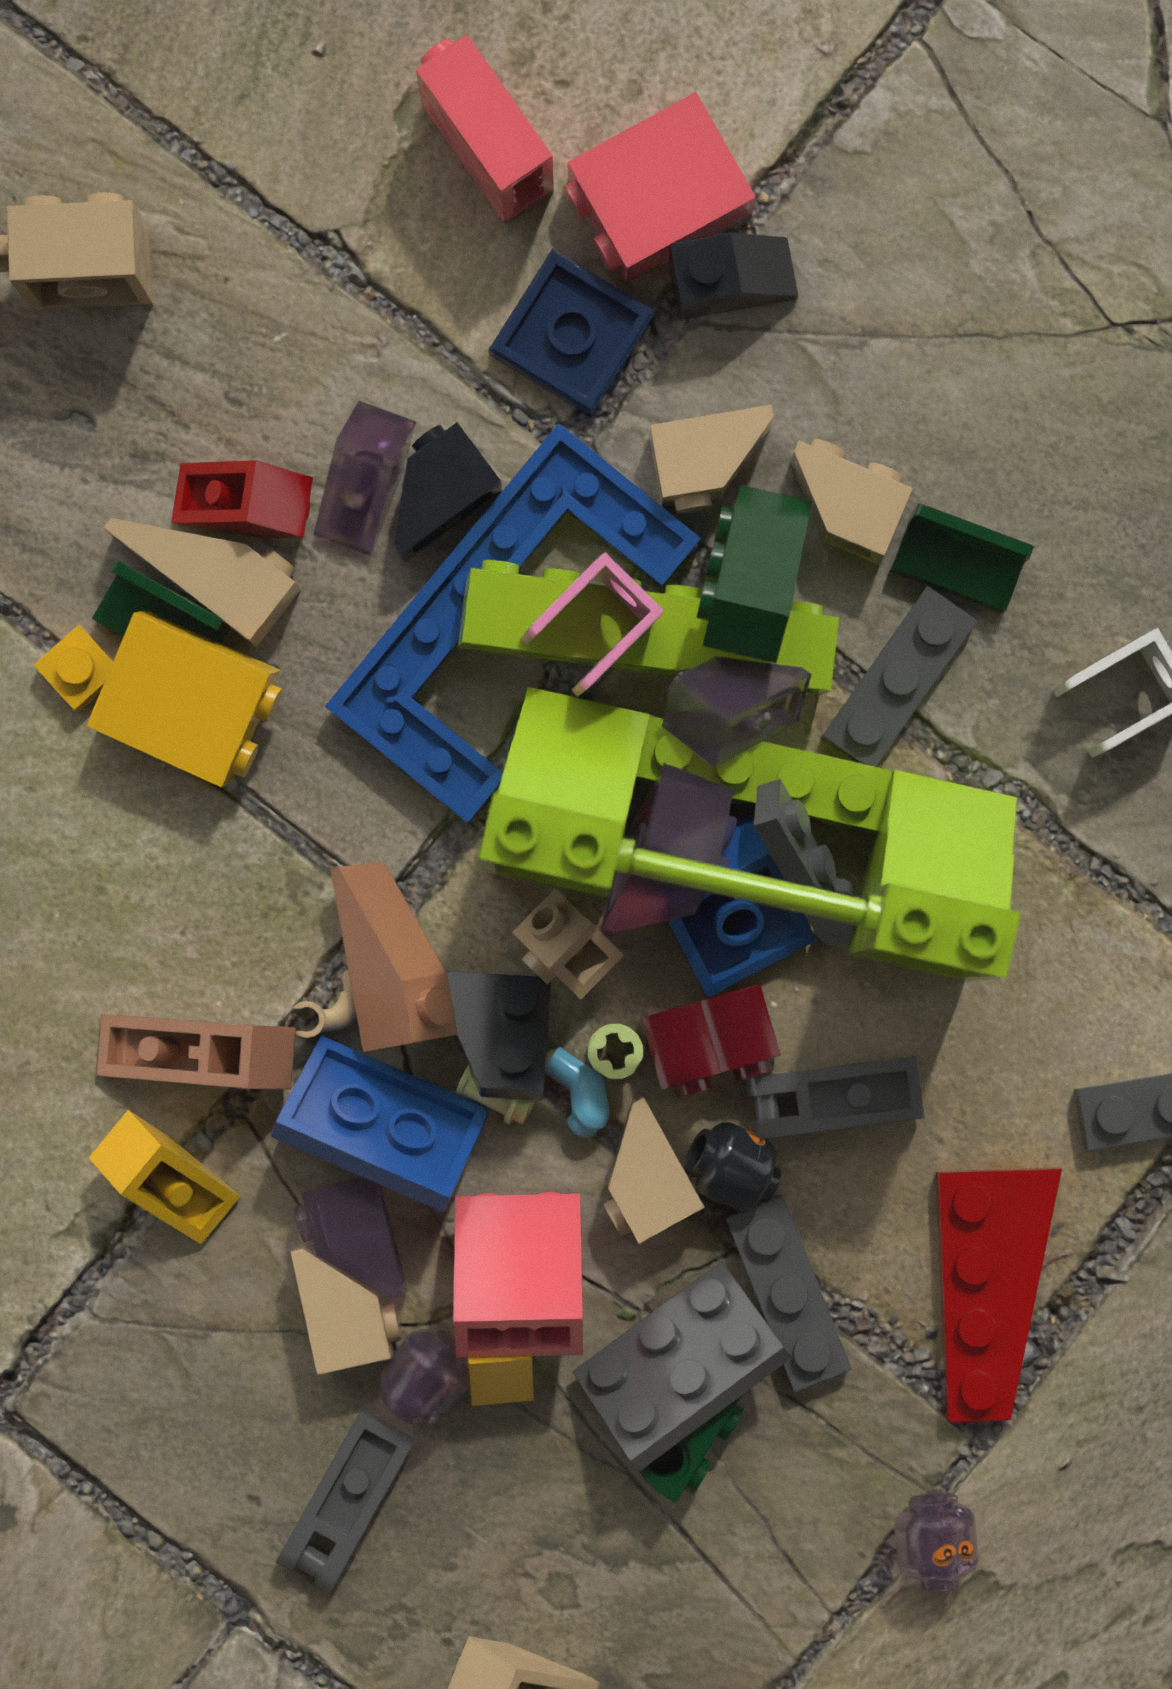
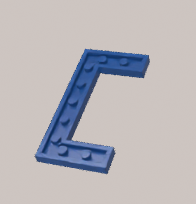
(554, 481)

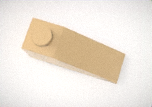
(218, 574)

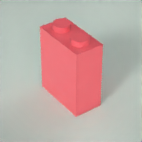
(484, 127)
(658, 187)
(518, 1275)

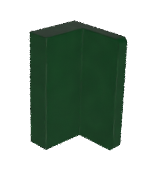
(960, 557)
(136, 592)

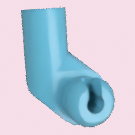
(587, 1093)

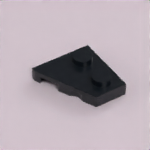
(502, 1031)

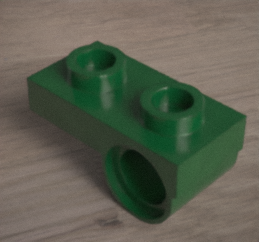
(693, 1466)

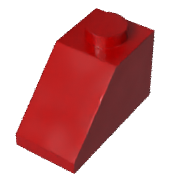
(242, 498)

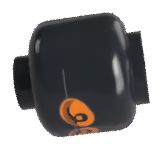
(732, 1167)

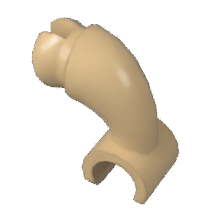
(335, 1018)

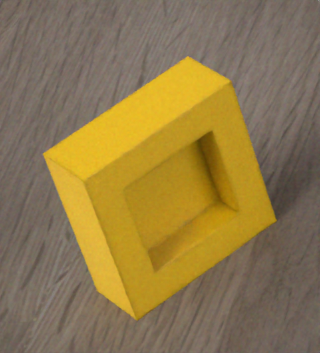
(76, 668)

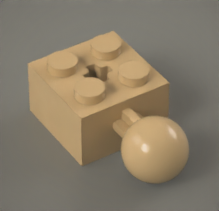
(78, 252)

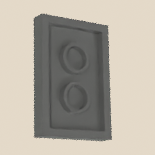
(681, 1365)

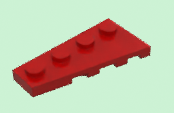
(990, 1272)

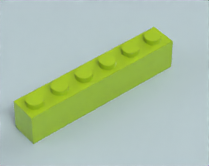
(504, 604)

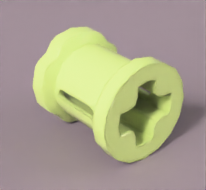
(631, 1060)

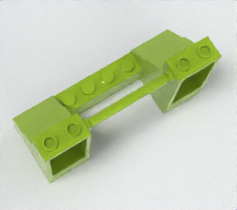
(934, 867)

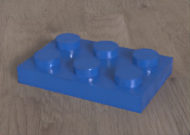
(380, 1123)

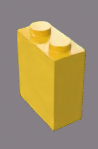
(186, 699)

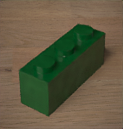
(753, 573)

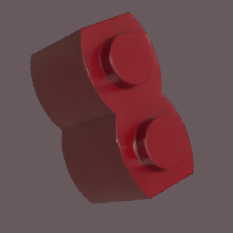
(711, 1038)

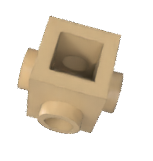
(567, 943)

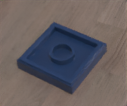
(571, 333)

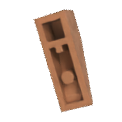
(392, 968)
(196, 1052)

